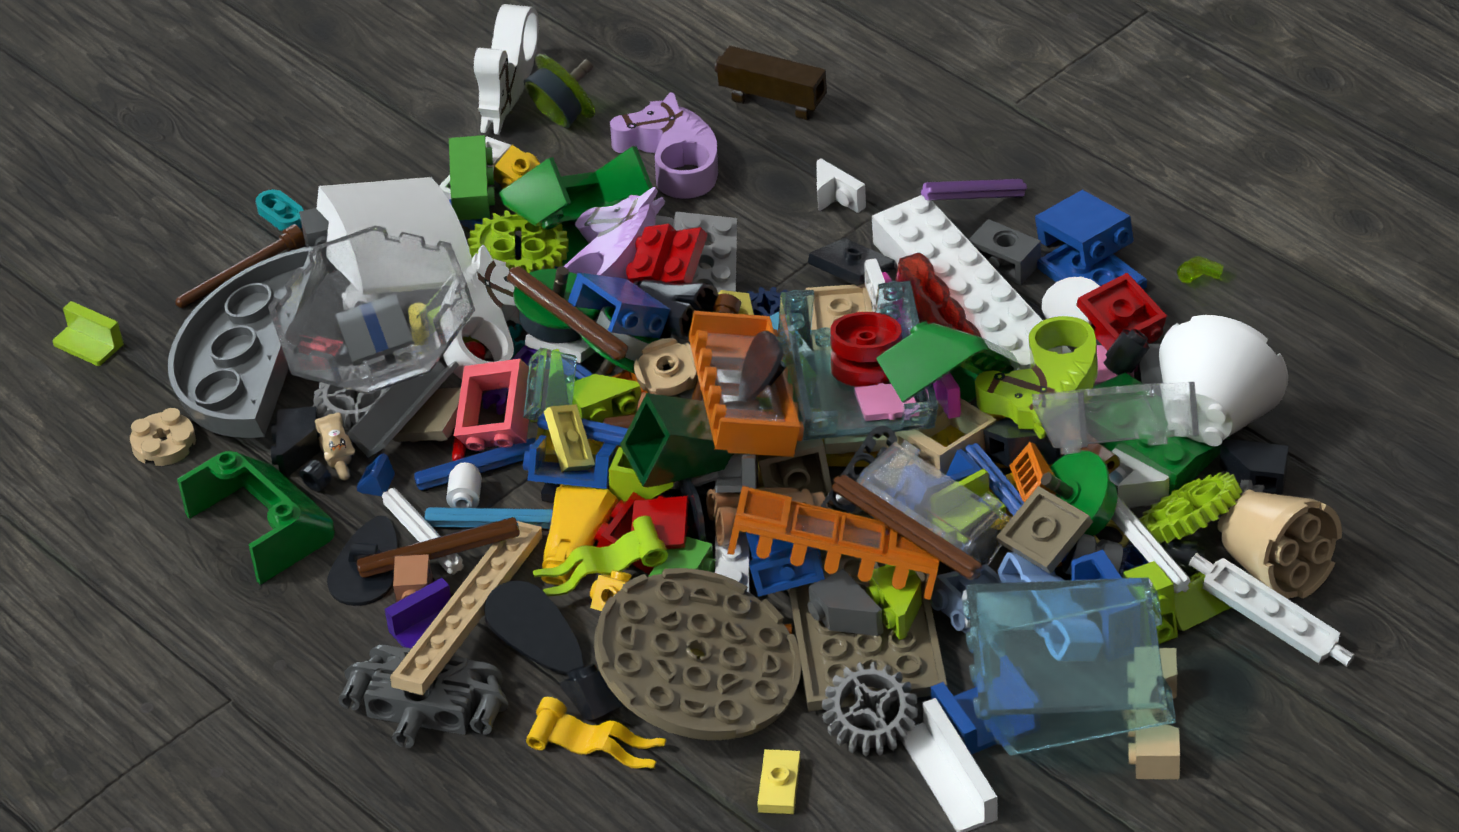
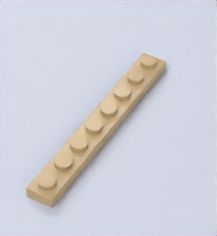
(463, 611)

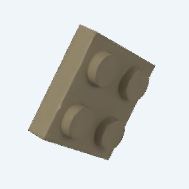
(1044, 529)

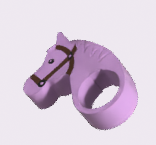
(677, 140)
(613, 234)

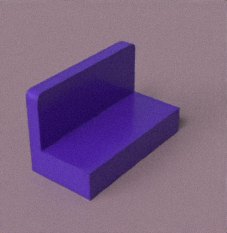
(415, 613)

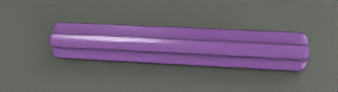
(973, 189)

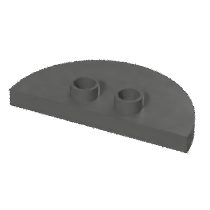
(228, 353)

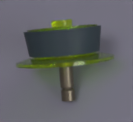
(558, 92)

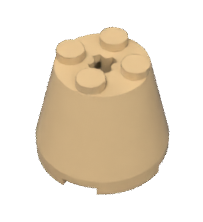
(1282, 540)

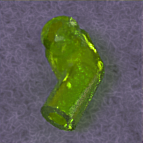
(1198, 266)

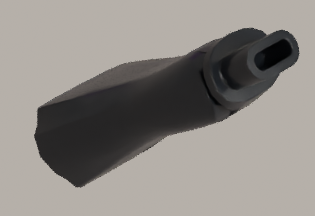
(682, 300)

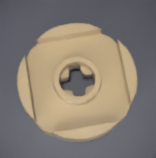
(670, 382)
(147, 433)

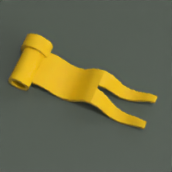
(581, 738)

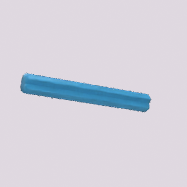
(481, 516)

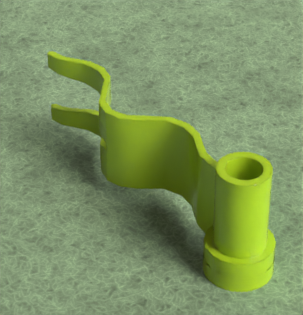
(638, 544)

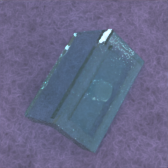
(549, 381)

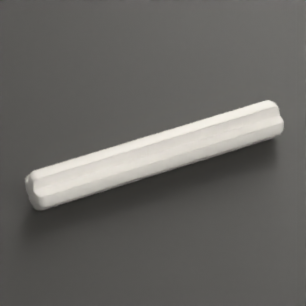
(418, 526)

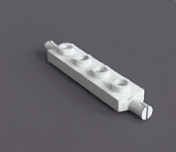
(1271, 610)

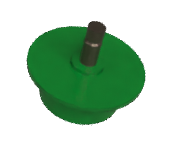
(1085, 484)

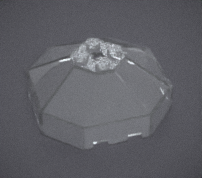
(360, 271)

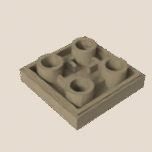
(434, 419)

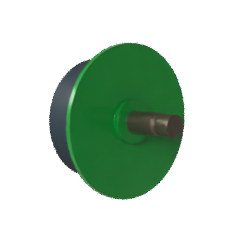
(538, 320)

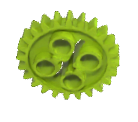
(538, 247)
(1191, 507)

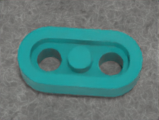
(278, 209)

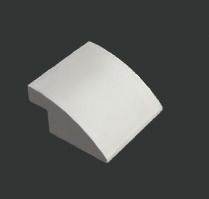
(399, 206)

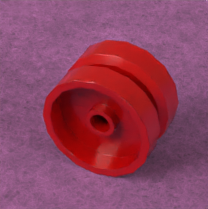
(857, 343)

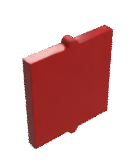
(668, 517)

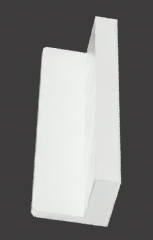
(951, 770)

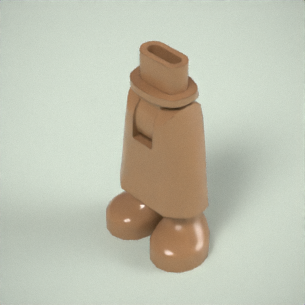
(723, 507)

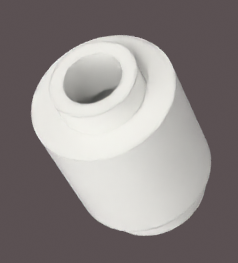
(464, 486)

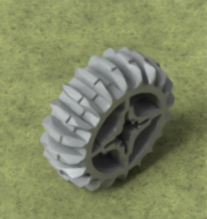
(349, 403)
(892, 692)

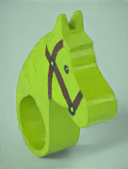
(1049, 371)

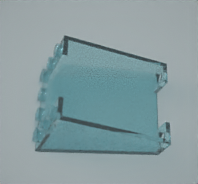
(824, 403)
(1066, 660)

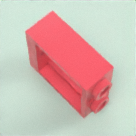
(492, 376)

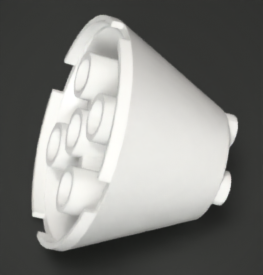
(1232, 373)

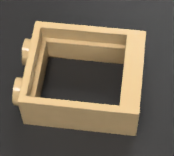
(970, 422)

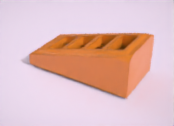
(1030, 480)

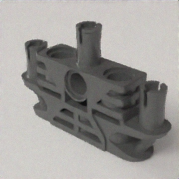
(444, 706)

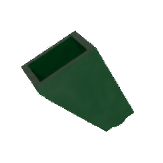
(671, 441)

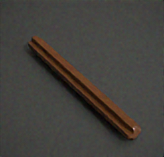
(907, 527)

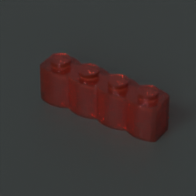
(932, 295)

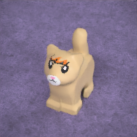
(335, 443)

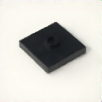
(847, 260)

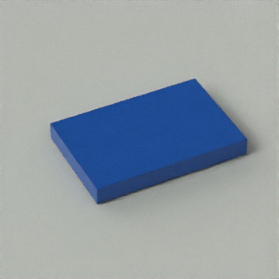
(1066, 263)

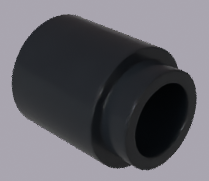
(1126, 351)
(1182, 552)

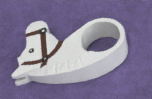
(507, 64)
(493, 308)

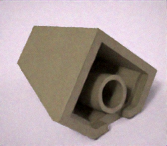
(803, 471)

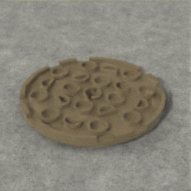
(648, 663)

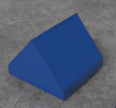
(376, 476)

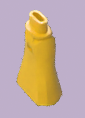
(574, 523)

